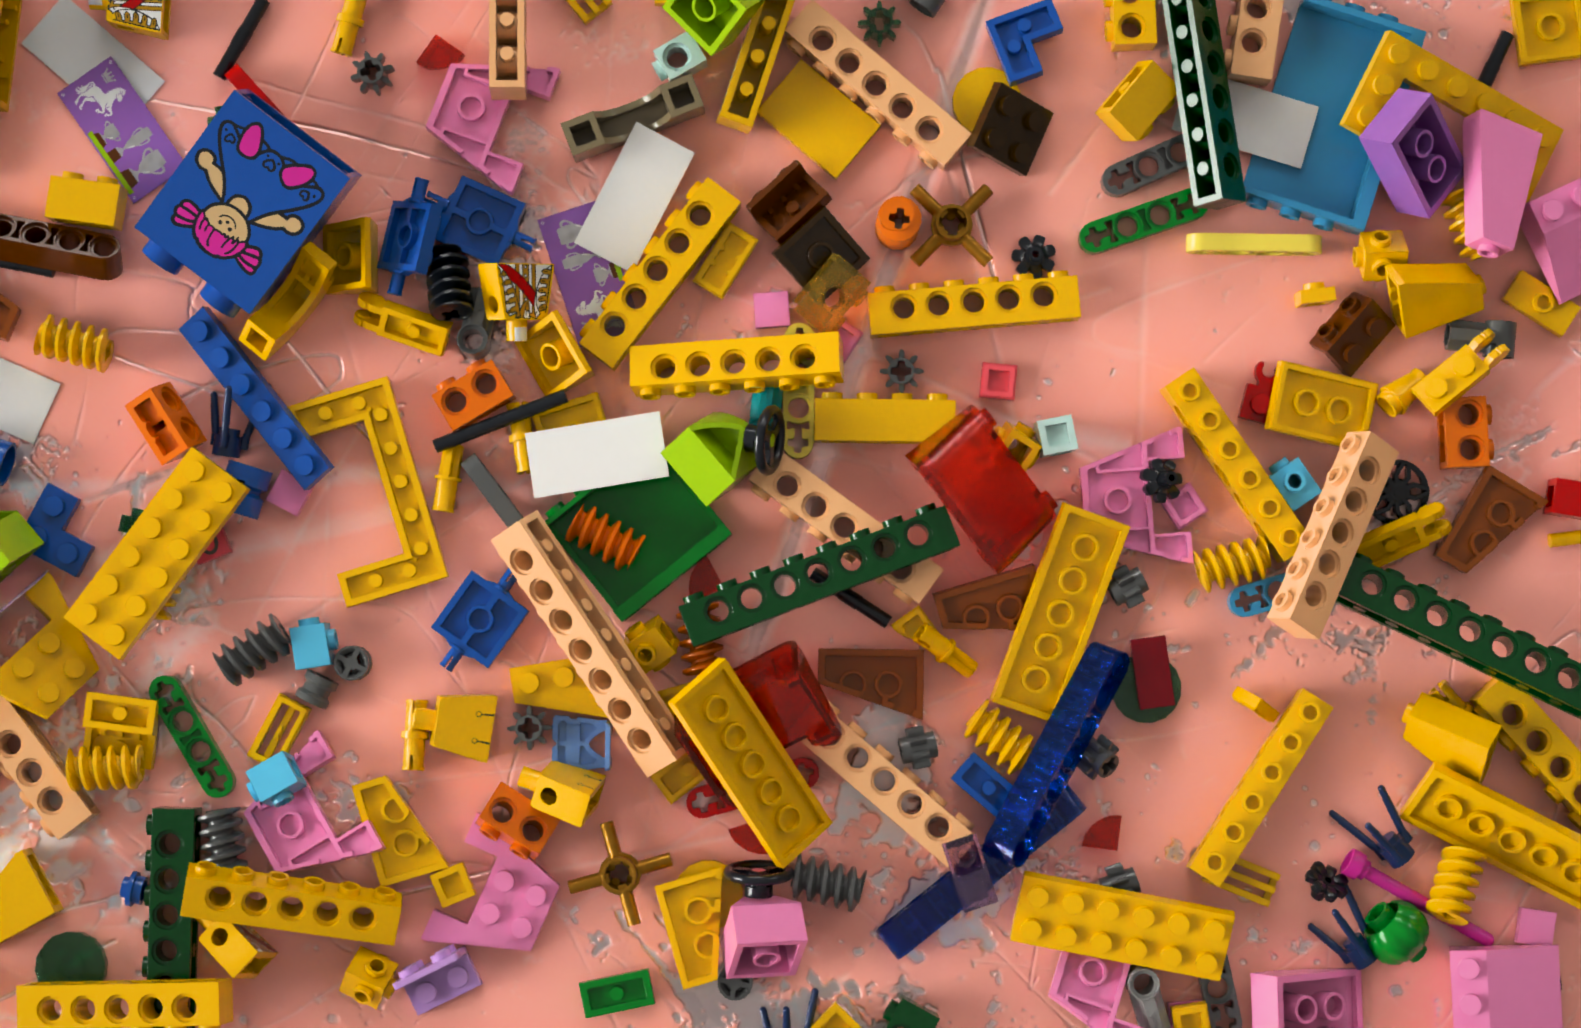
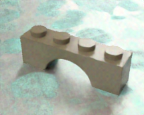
(658, 110)

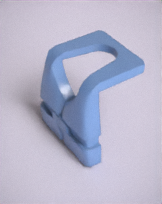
(574, 738)

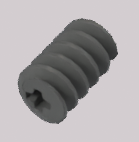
(253, 651)
(223, 837)
(827, 883)

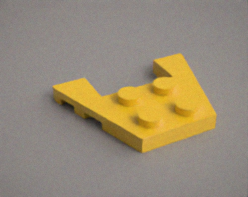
(52, 661)

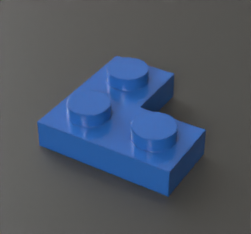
(1015, 35)
(50, 521)

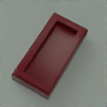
(1152, 672)

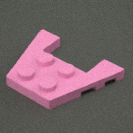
(470, 120)
(1116, 492)
(299, 831)
(509, 907)
(1090, 989)

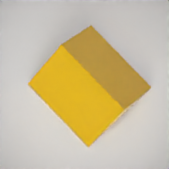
(355, 250)
(554, 355)

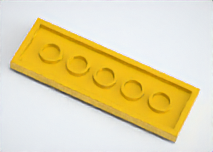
(156, 553)
(1059, 611)
(750, 762)
(1500, 828)
(1122, 925)

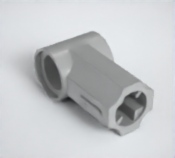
(1147, 1002)

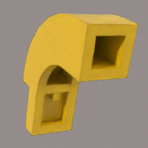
(292, 304)

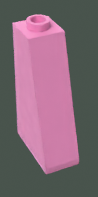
(1497, 179)

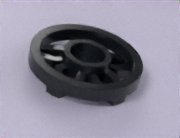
(1398, 491)

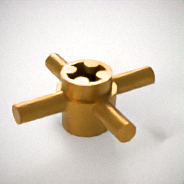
(950, 212)
(613, 885)

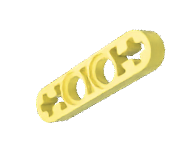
(1254, 244)
(807, 394)

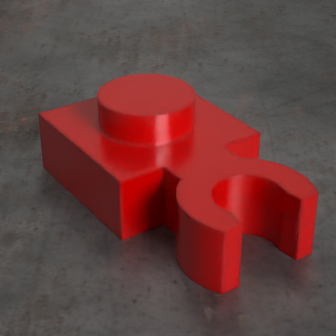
(1257, 397)

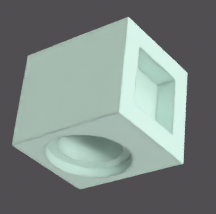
(681, 44)
(1056, 436)

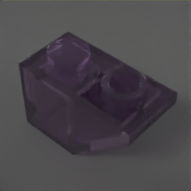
(969, 873)

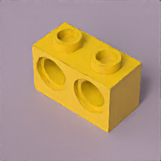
(1141, 14)

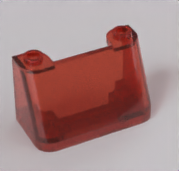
(983, 487)
(787, 698)

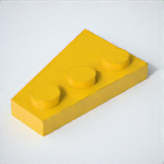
(693, 924)

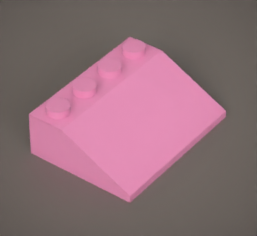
(1554, 235)
(1506, 986)
(1307, 998)

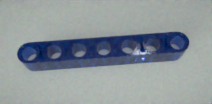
(1056, 754)
(940, 900)

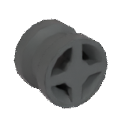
(347, 660)
(316, 689)
(734, 988)

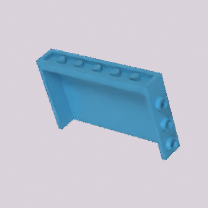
(1323, 68)

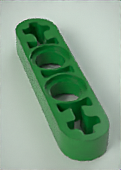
(1144, 224)
(187, 739)

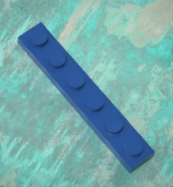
(256, 398)

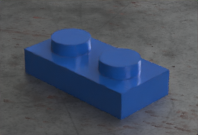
(982, 783)

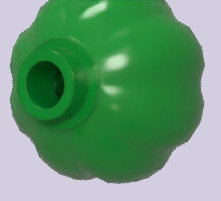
(1396, 932)

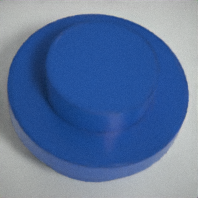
(133, 888)

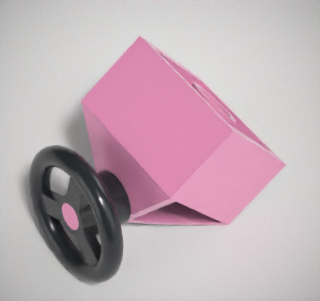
(763, 931)

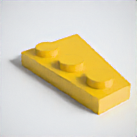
(553, 687)
(408, 846)

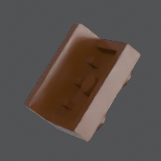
(787, 202)
(1352, 332)

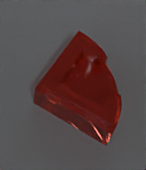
(439, 55)
(703, 578)
(1103, 833)
(746, 839)

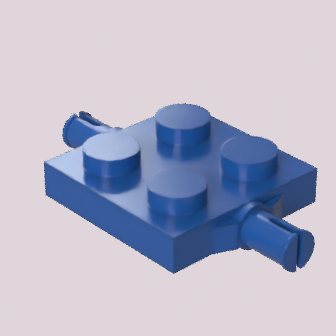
(481, 221)
(410, 237)
(479, 619)

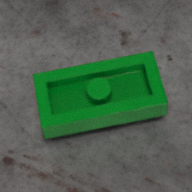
(617, 993)

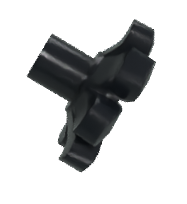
(1031, 263)
(1161, 480)
(1325, 882)

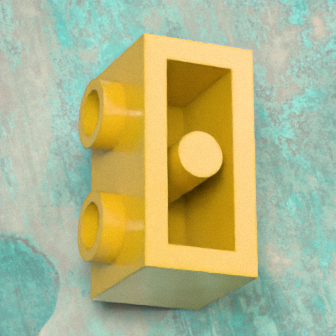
(1138, 101)
(86, 201)

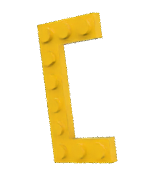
(1404, 61)
(422, 555)

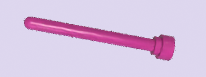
(1357, 866)

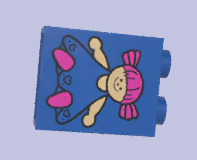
(245, 204)

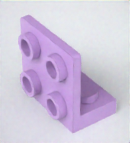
(440, 980)

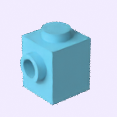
(1293, 482)
(313, 644)
(275, 780)

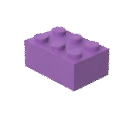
(1413, 152)

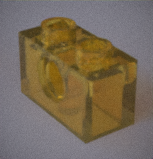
(811, 303)

